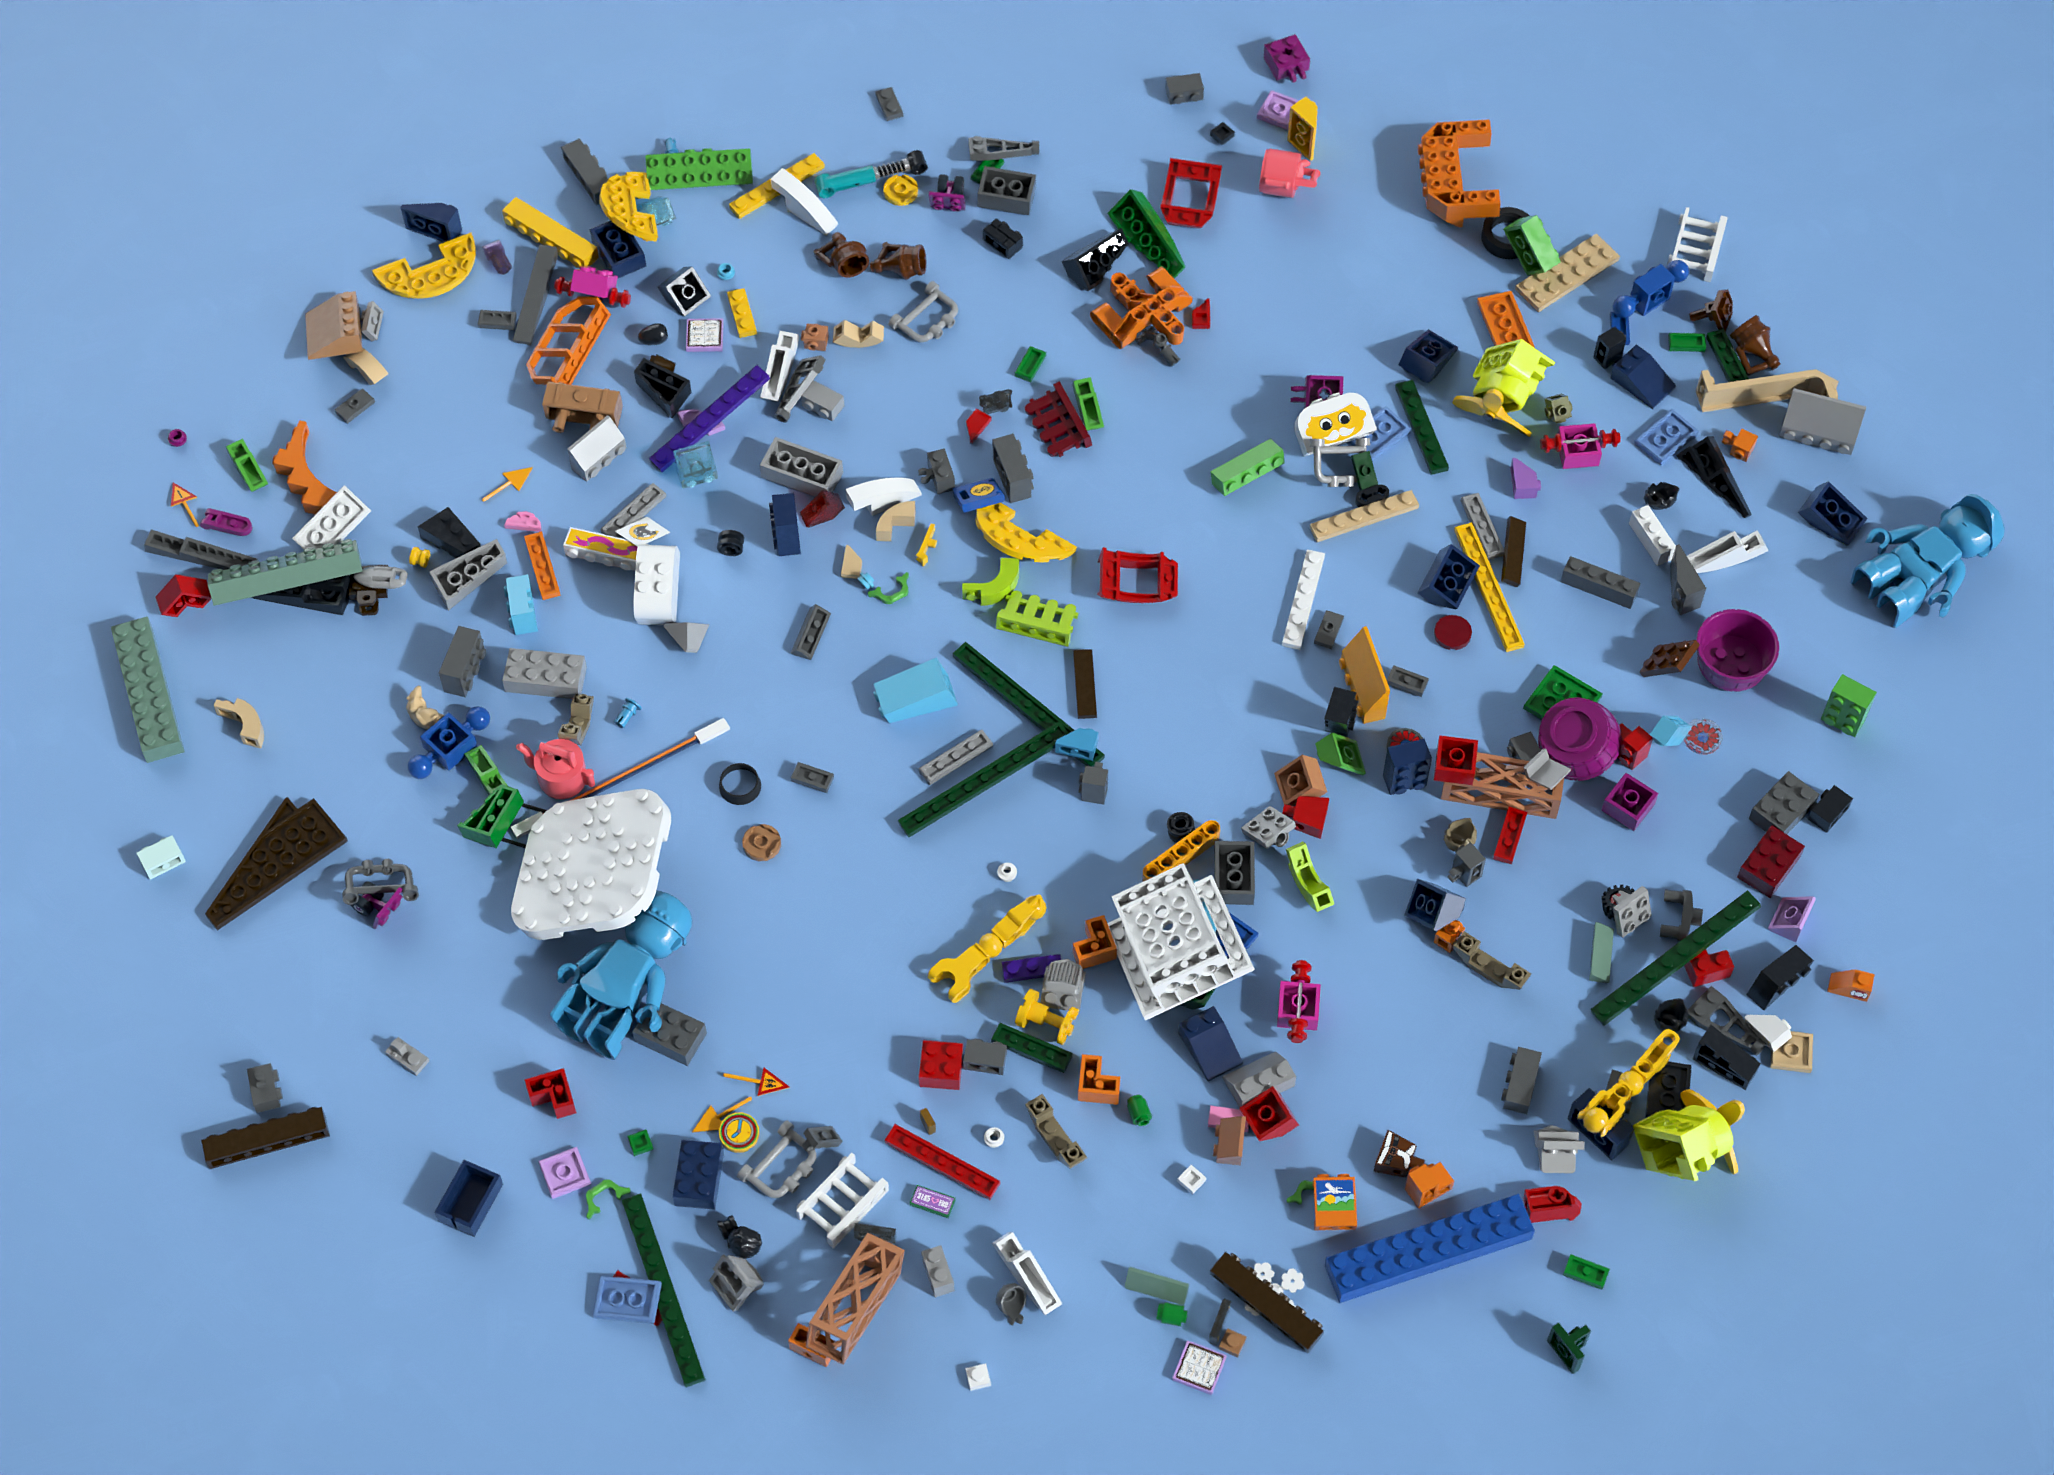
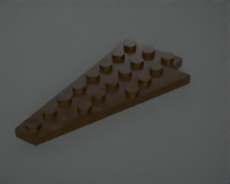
(282, 851)

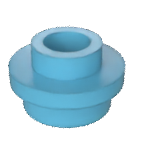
(725, 267)
(866, 580)

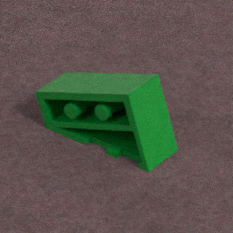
(493, 818)

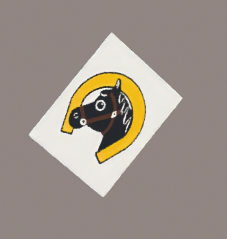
(642, 531)

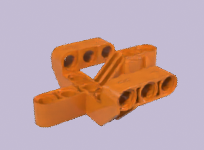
(1168, 297)

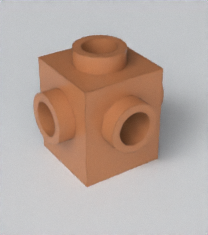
(815, 337)

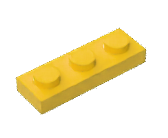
(742, 313)

